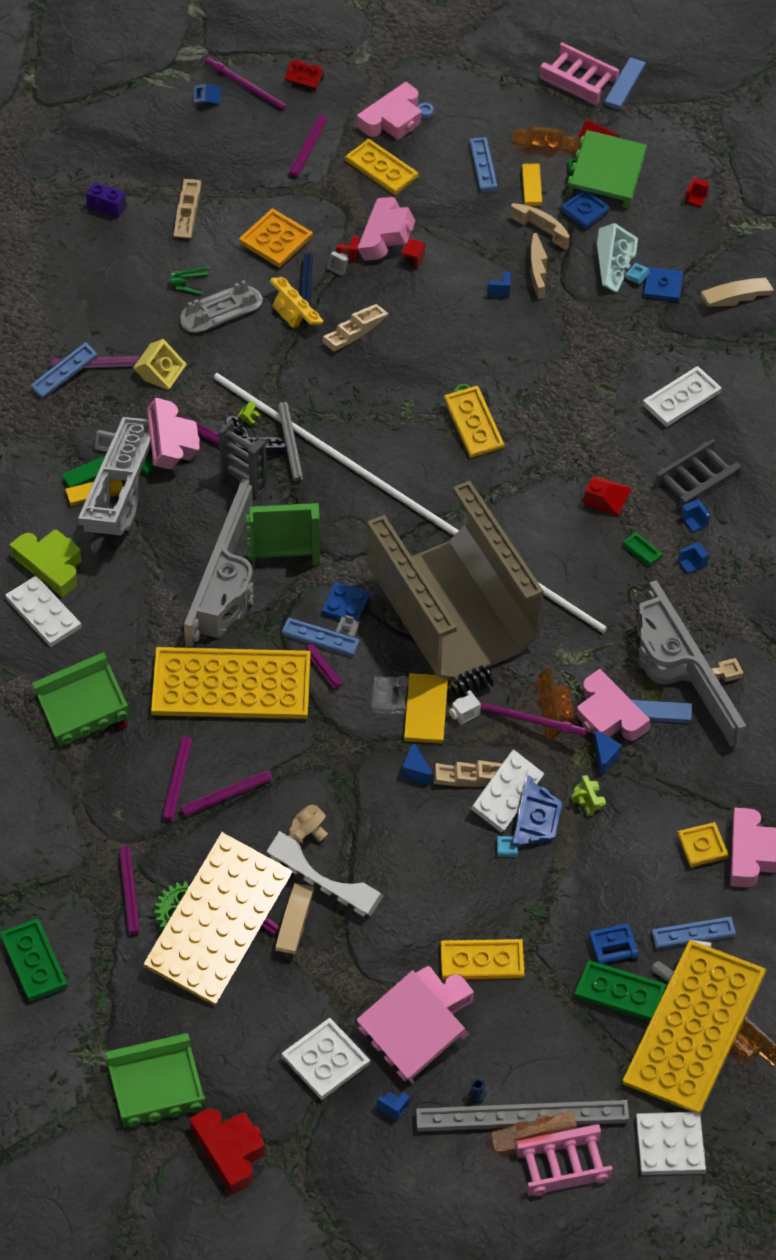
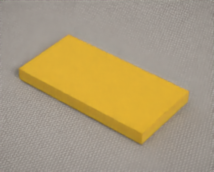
(381, 166)
(474, 421)
(426, 708)
(483, 959)

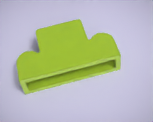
(49, 559)

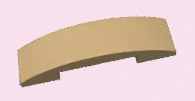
(544, 221)

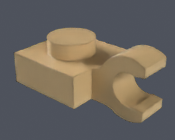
(728, 670)

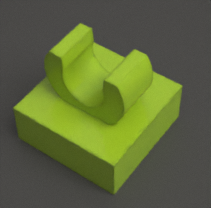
(247, 412)

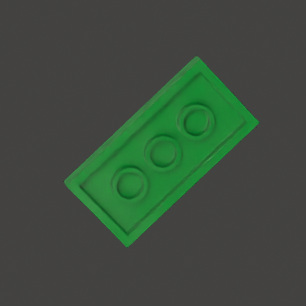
(33, 960)
(620, 990)

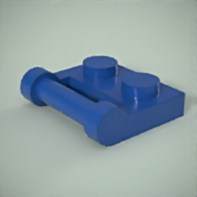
(613, 938)

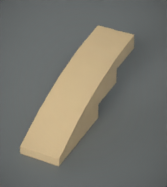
(187, 208)
(538, 266)
(733, 292)
(356, 327)
(465, 774)
(294, 918)

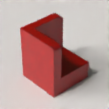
(697, 192)
(349, 250)
(416, 250)

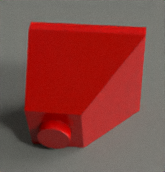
(606, 495)

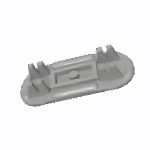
(220, 308)

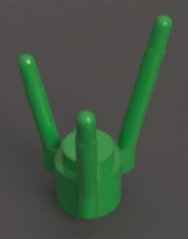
(178, 279)

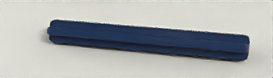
(306, 279)

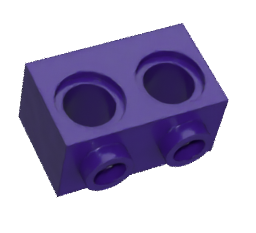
(106, 200)

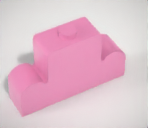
(394, 113)
(386, 227)
(170, 435)
(610, 709)
(751, 848)
(453, 994)

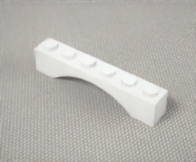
(359, 895)

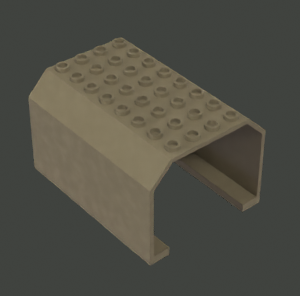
(462, 599)

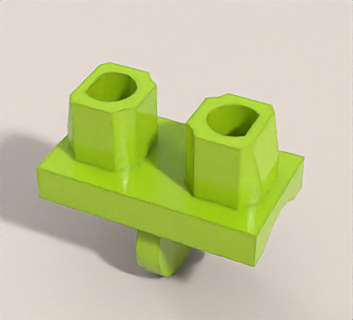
(585, 795)

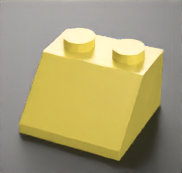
(160, 364)

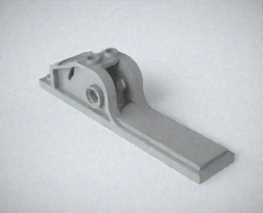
(120, 463)
(227, 579)
(672, 656)

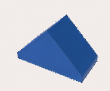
(606, 750)
(416, 768)

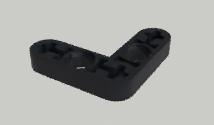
(274, 445)

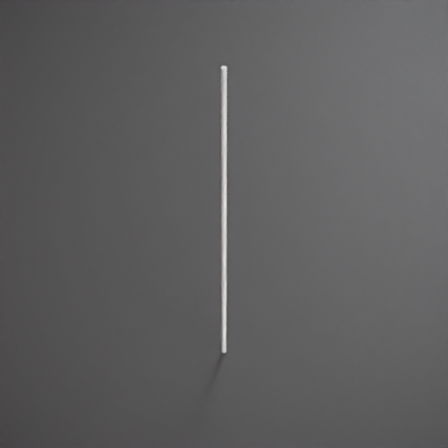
(390, 490)

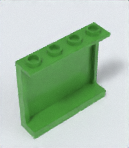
(607, 166)
(283, 531)
(81, 699)
(155, 1080)

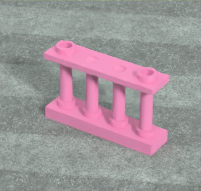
(574, 85)
(569, 1140)

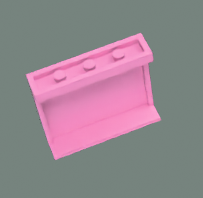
(410, 1026)

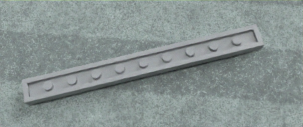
(507, 1115)

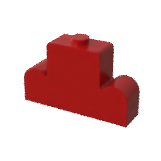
(229, 1146)

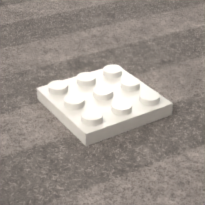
(325, 1058)
(670, 1143)

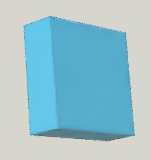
(637, 273)
(504, 847)

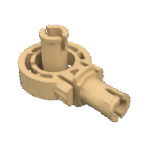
(308, 822)

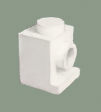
(465, 708)

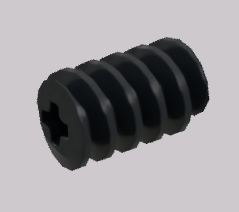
(470, 680)

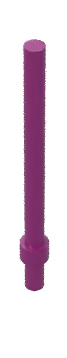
(221, 69)
(565, 727)

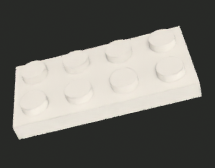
(682, 396)
(43, 611)
(504, 791)

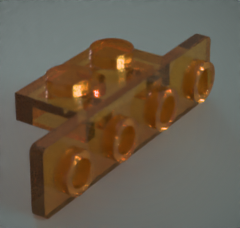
(545, 138)
(555, 701)
(752, 1041)
(543, 1125)

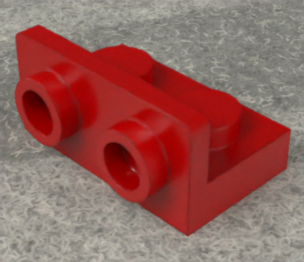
(304, 74)

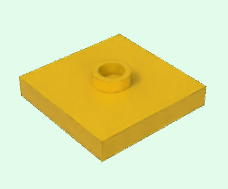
(702, 844)

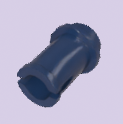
(477, 1092)

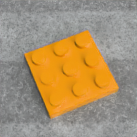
(275, 237)

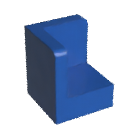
(207, 93)
(500, 288)
(695, 516)
(693, 558)
(394, 1105)

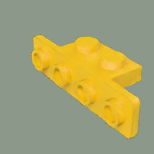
(292, 305)

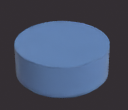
(426, 110)

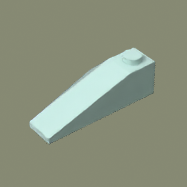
(615, 251)

